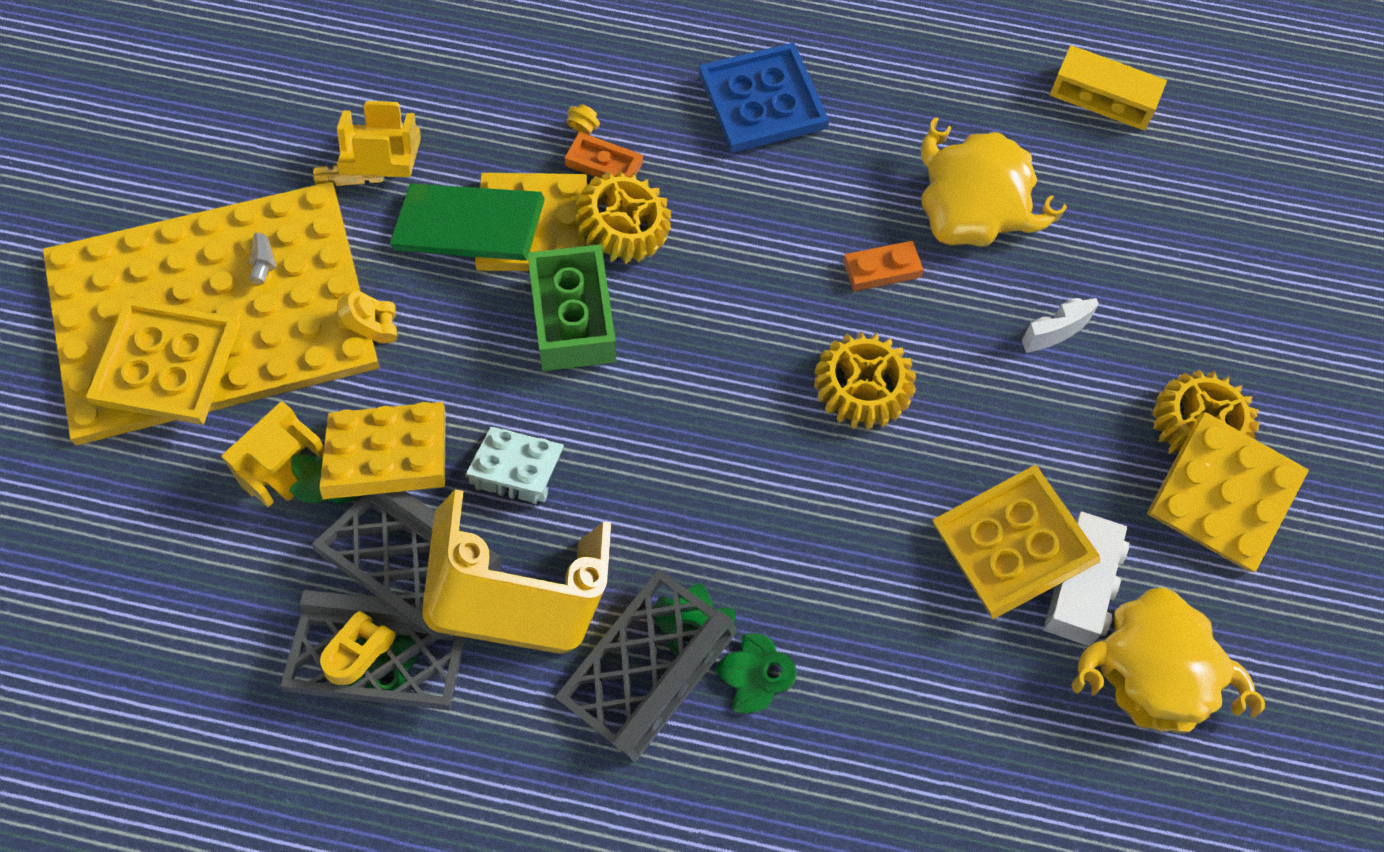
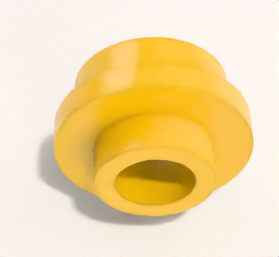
(582, 119)

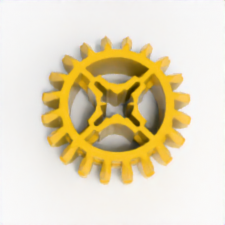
(627, 206)
(1198, 396)
(863, 399)

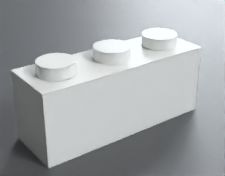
(1082, 602)

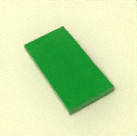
(468, 221)

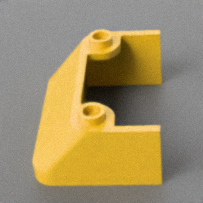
(504, 607)

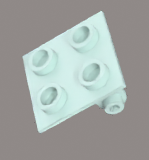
(515, 463)

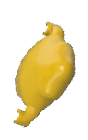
(980, 189)
(1165, 665)

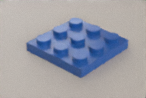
(763, 97)

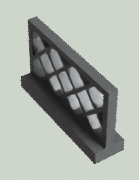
(406, 515)
(334, 612)
(675, 683)

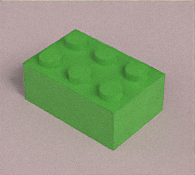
(572, 307)

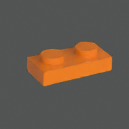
(598, 156)
(883, 266)

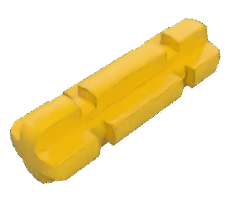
(323, 174)

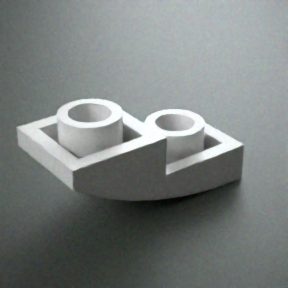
(1068, 320)

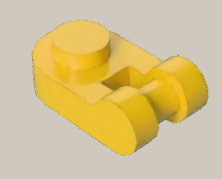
(360, 312)
(346, 660)

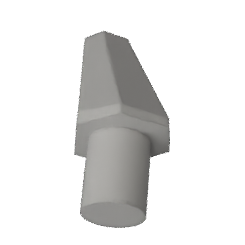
(261, 259)

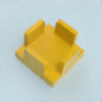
(381, 145)
(266, 451)

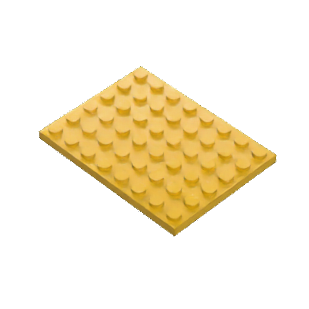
(201, 263)

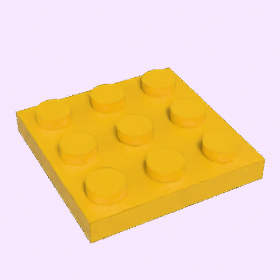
(556, 222)
(163, 361)
(384, 450)
(1227, 492)
(1015, 541)

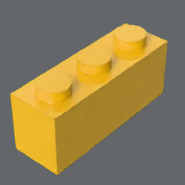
(1108, 87)

